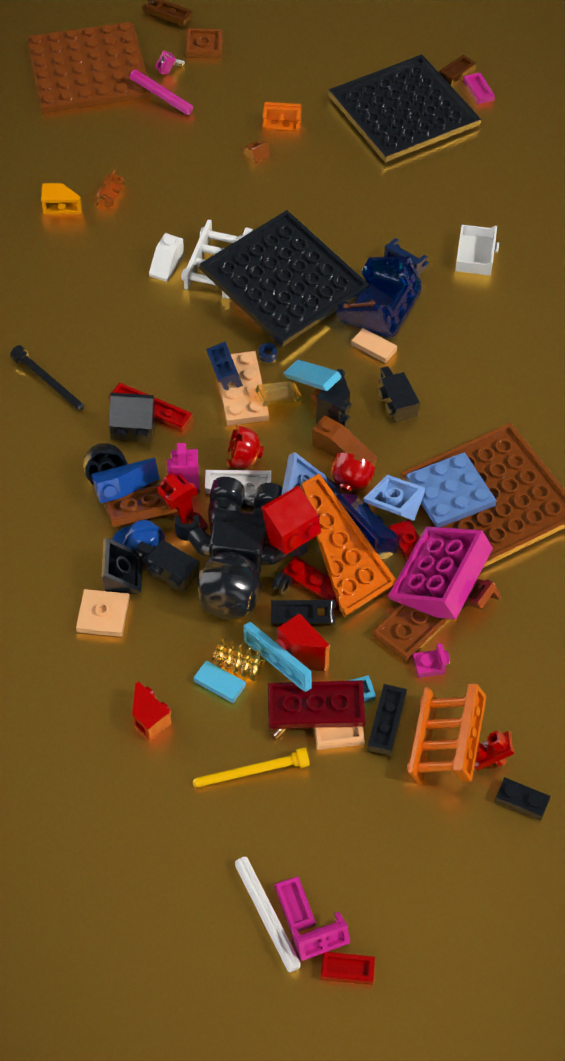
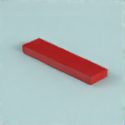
(165, 413)

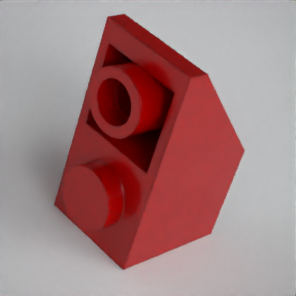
(148, 713)

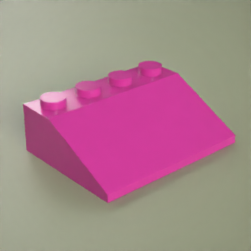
(442, 571)

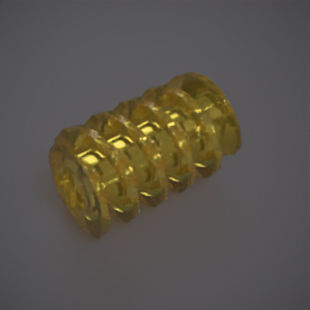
(238, 660)

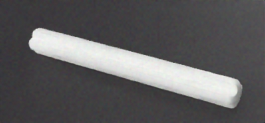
(267, 914)

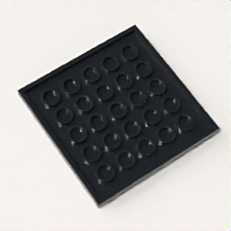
(404, 107)
(283, 277)

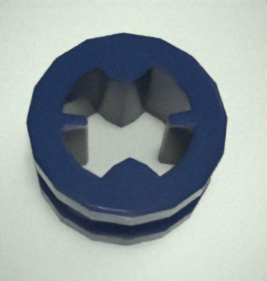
(267, 347)

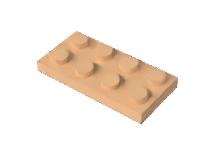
(242, 403)

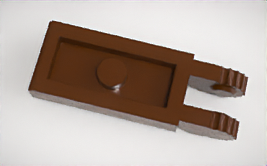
(168, 11)

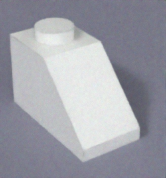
(166, 257)

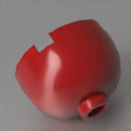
(244, 448)
(351, 473)

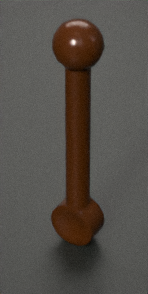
(371, 303)

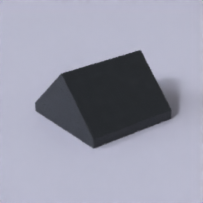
(121, 568)

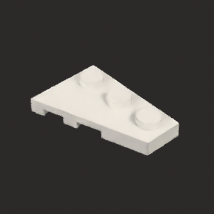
(249, 478)

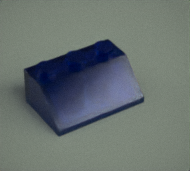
(371, 525)

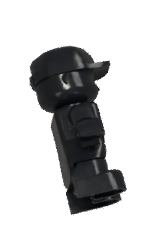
(235, 548)

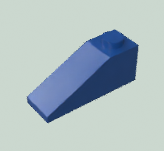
(124, 480)

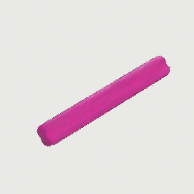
(161, 92)

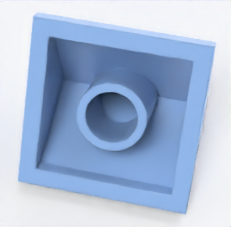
(396, 497)

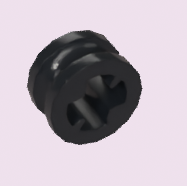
(281, 582)

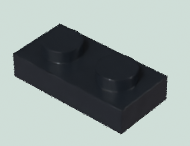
(522, 798)

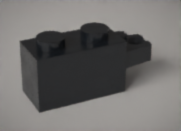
(398, 395)
(169, 564)

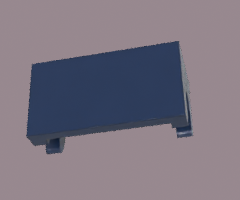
(394, 250)
(224, 365)

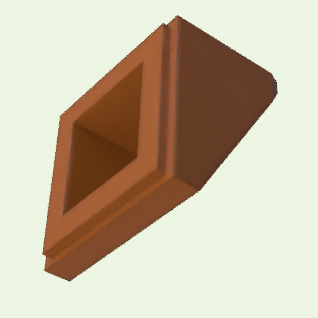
(257, 150)

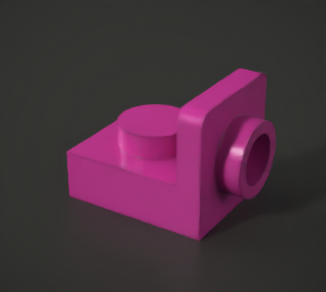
(431, 662)

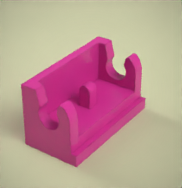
(321, 939)

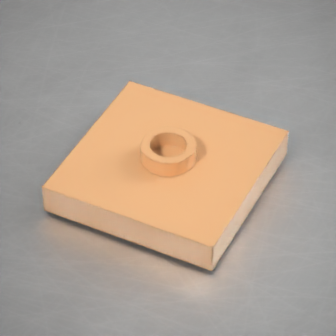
(103, 613)

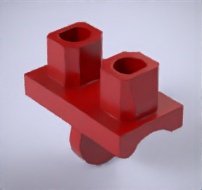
(494, 750)

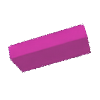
(478, 88)
(294, 904)

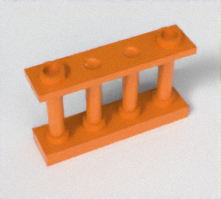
(465, 744)

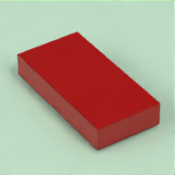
(348, 968)

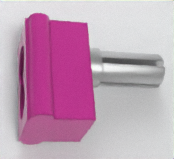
(166, 62)

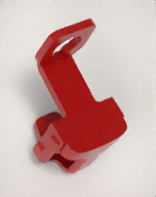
(180, 497)

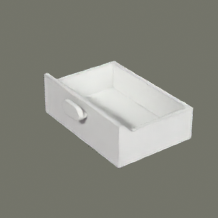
(476, 249)

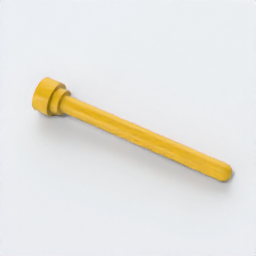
(297, 758)

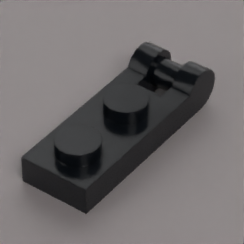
(287, 609)

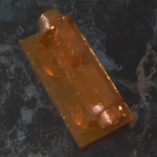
(106, 194)

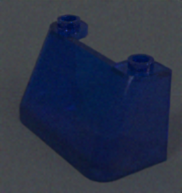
(393, 287)

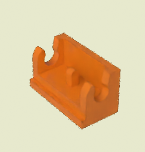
(282, 117)

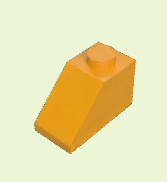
(59, 199)

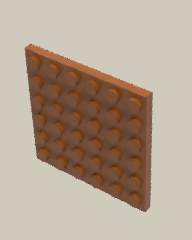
(86, 67)
(526, 492)

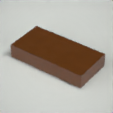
(457, 69)

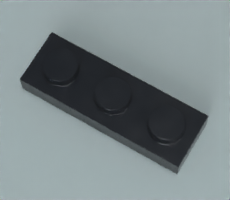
(387, 719)

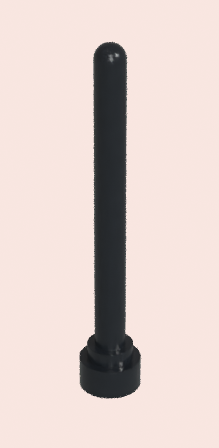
(20, 355)

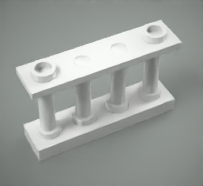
(202, 246)

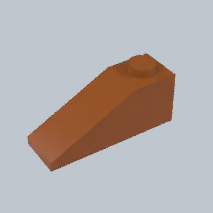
(335, 438)

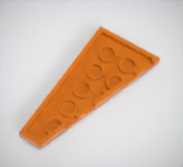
(350, 559)

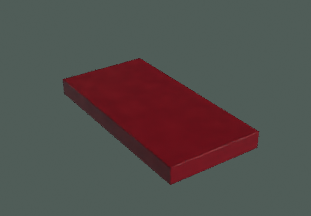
(319, 707)

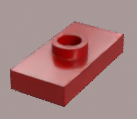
(407, 537)

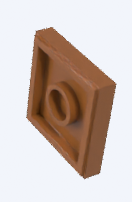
(204, 43)

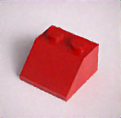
(290, 520)
(304, 643)

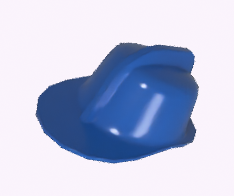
(139, 531)

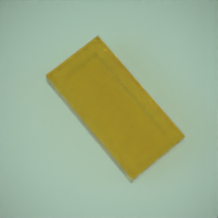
(278, 393)

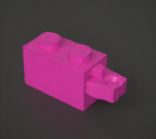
(185, 463)

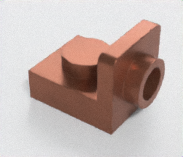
(481, 593)

